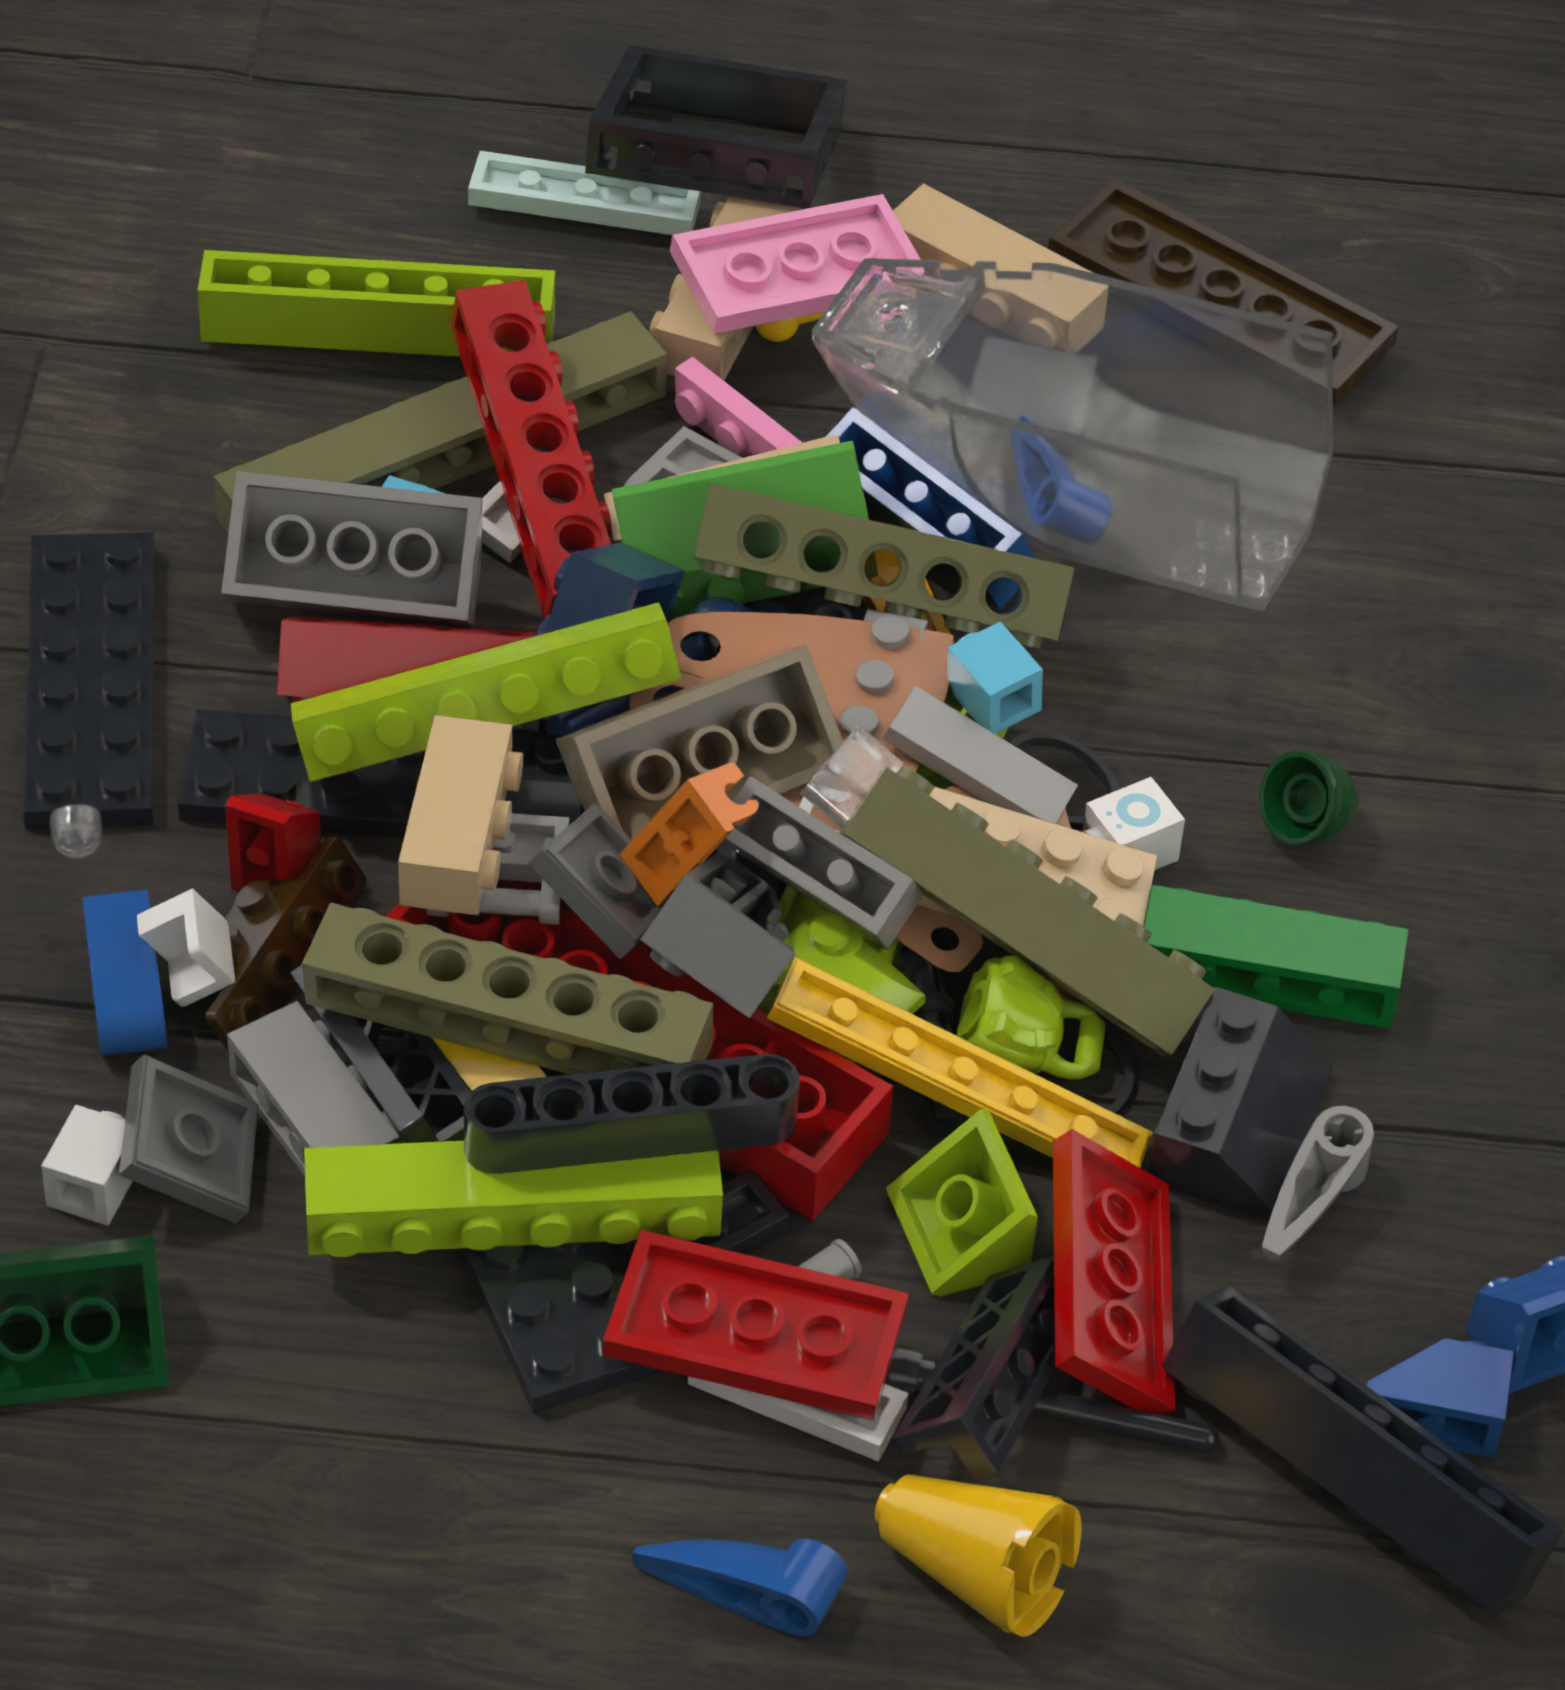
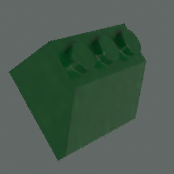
(80, 1321)

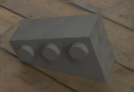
(723, 932)

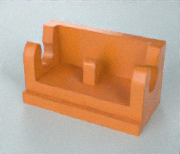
(686, 831)

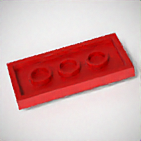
(1112, 1274)
(756, 1325)

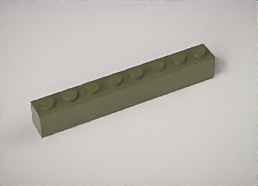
(440, 431)

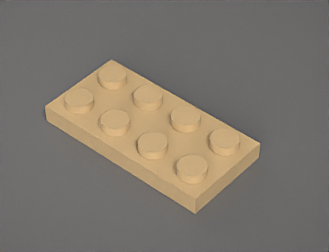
(1110, 870)

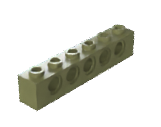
(1040, 583)
(498, 997)

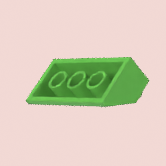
(667, 515)

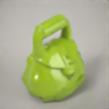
(1022, 1020)

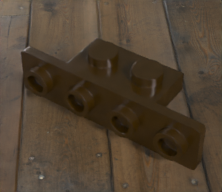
(273, 931)

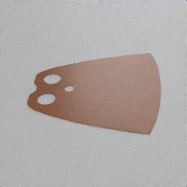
(836, 650)

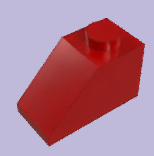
(269, 838)

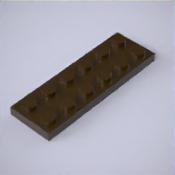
(1157, 247)

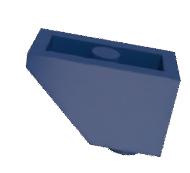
(1453, 1392)

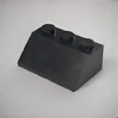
(1239, 1106)

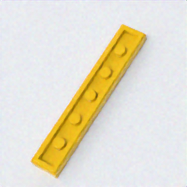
(944, 1064)

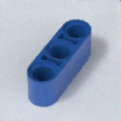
(123, 975)

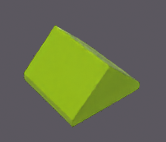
(965, 1209)

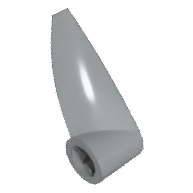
(1328, 1163)

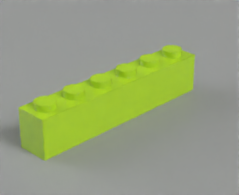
(345, 301)
(492, 685)
(435, 1199)

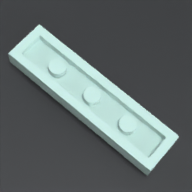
(571, 194)

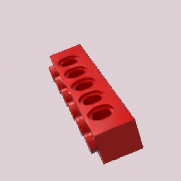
(505, 317)

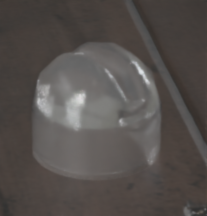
(76, 830)

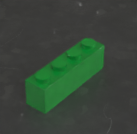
(1284, 954)

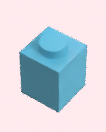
(994, 678)

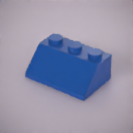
(1527, 1319)

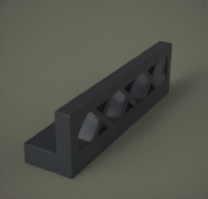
(388, 1084)
(989, 1371)

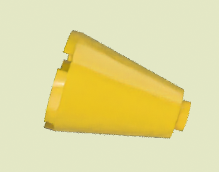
(984, 1544)

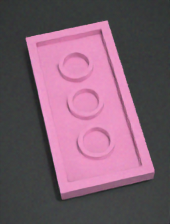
(785, 261)

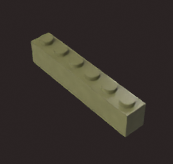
(1028, 912)

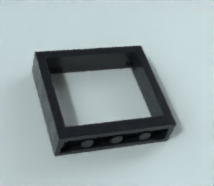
(709, 158)

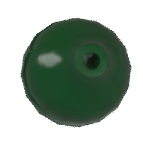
(1306, 798)

